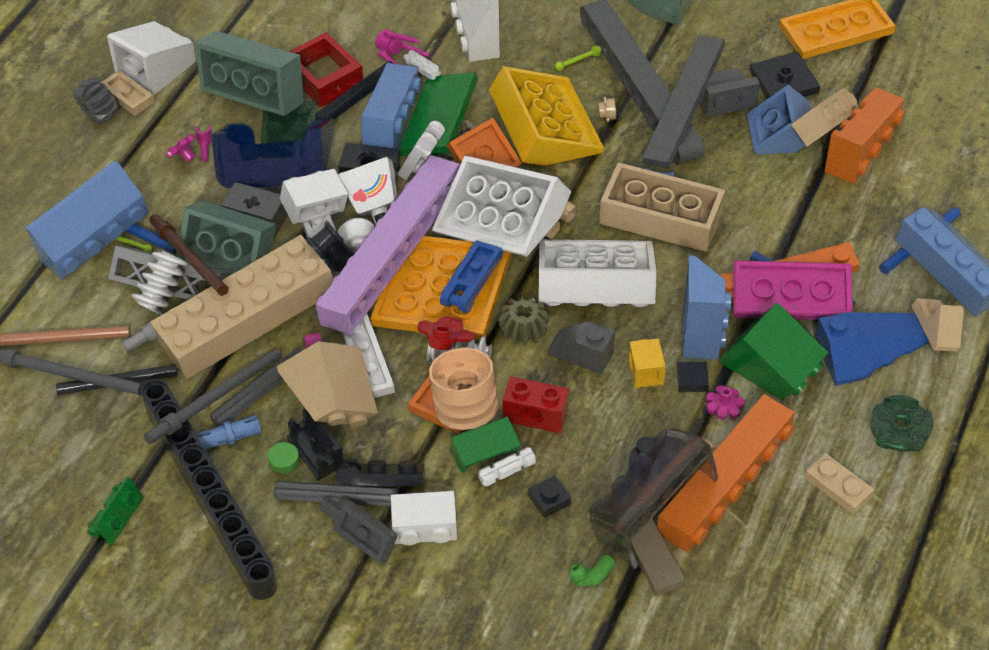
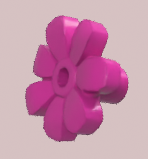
(183, 148)
(724, 402)

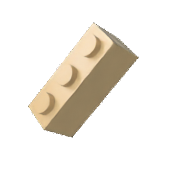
(825, 116)

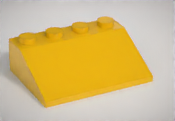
(544, 117)

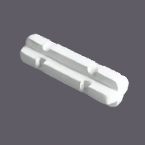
(424, 65)
(506, 466)

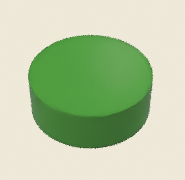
(283, 457)

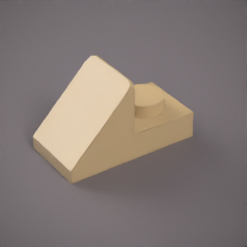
(940, 323)

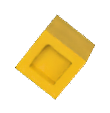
(646, 363)

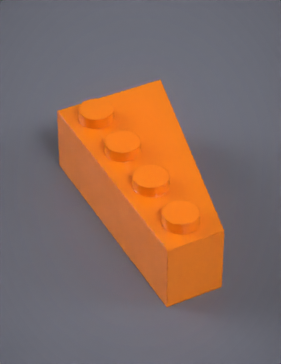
(864, 135)

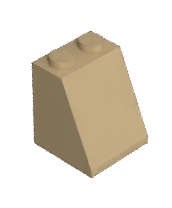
(331, 383)

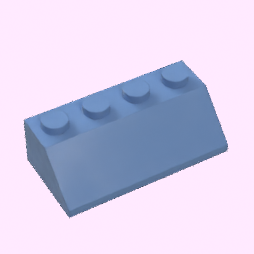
(87, 220)
(947, 257)

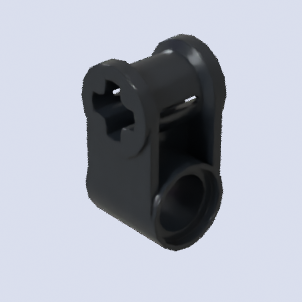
(330, 247)

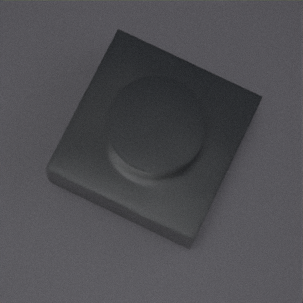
(549, 496)

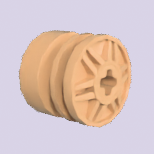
(463, 388)

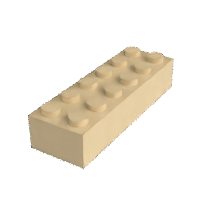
(256, 302)

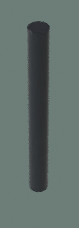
(135, 376)

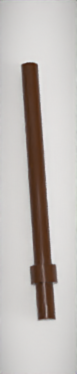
(167, 232)

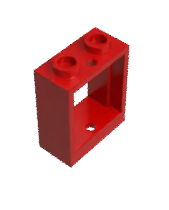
(325, 89)

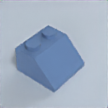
(772, 122)

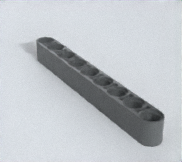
(635, 72)

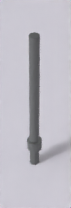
(13, 359)
(173, 421)

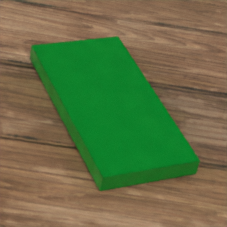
(441, 101)

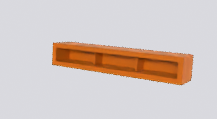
(737, 461)

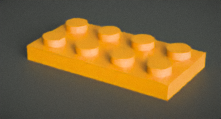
(836, 27)

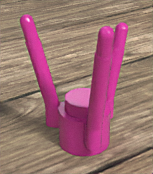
(390, 43)

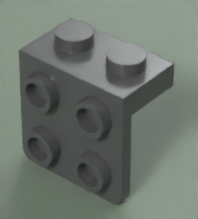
(729, 92)

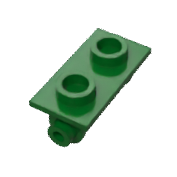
(117, 512)

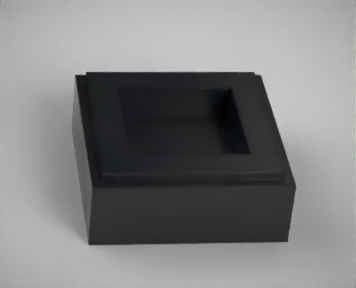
(692, 377)

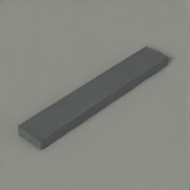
(683, 102)

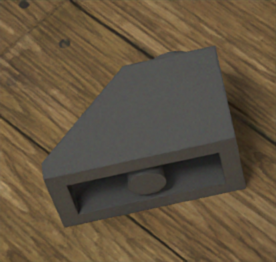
(584, 346)

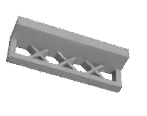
(143, 257)

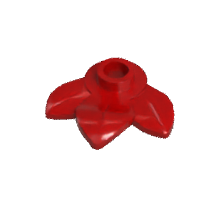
(445, 332)

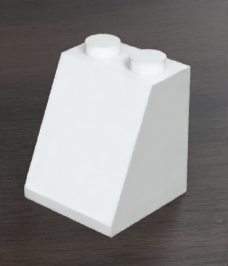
(151, 54)

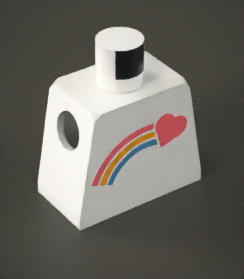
(371, 187)

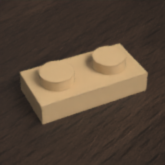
(128, 93)
(839, 483)

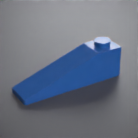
(866, 342)

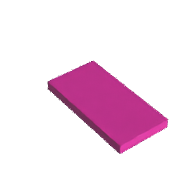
(801, 288)

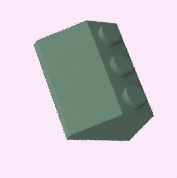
(225, 237)

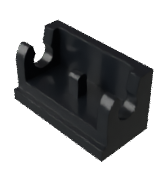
(315, 445)

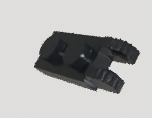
(380, 474)

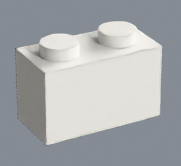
(313, 196)
(424, 517)

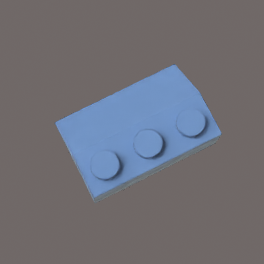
(704, 311)

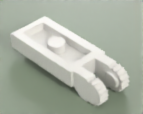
(422, 149)

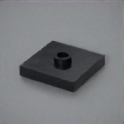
(784, 71)

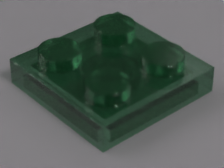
(288, 127)

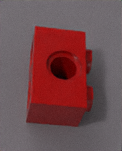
(536, 404)

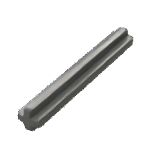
(250, 393)
(316, 492)

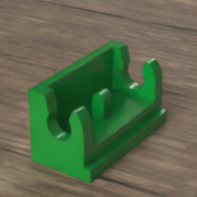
(483, 443)

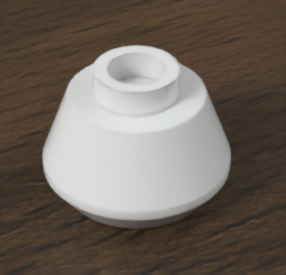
(354, 232)

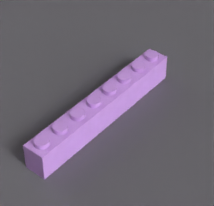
(386, 247)

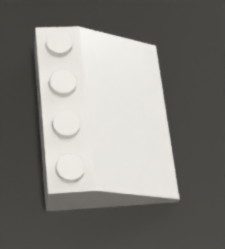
(479, 27)
(501, 205)
(597, 272)

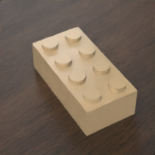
(662, 206)

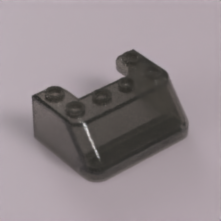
(647, 488)

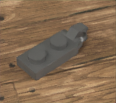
(360, 527)

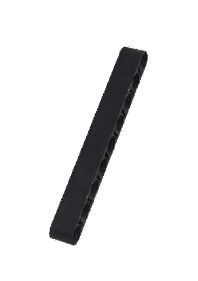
(187, 449)

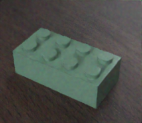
(250, 72)

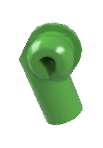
(591, 576)

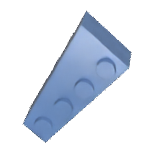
(390, 106)

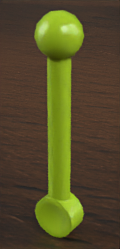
(595, 51)
(147, 247)

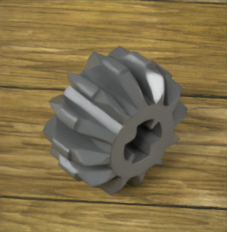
(95, 100)

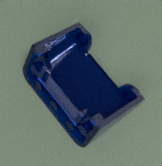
(269, 164)

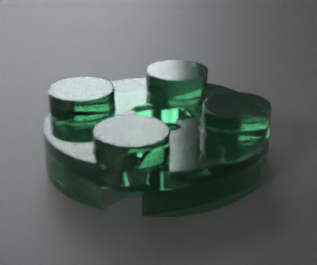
(899, 438)

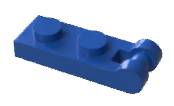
(471, 276)

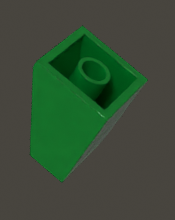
(775, 354)

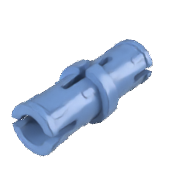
(229, 432)

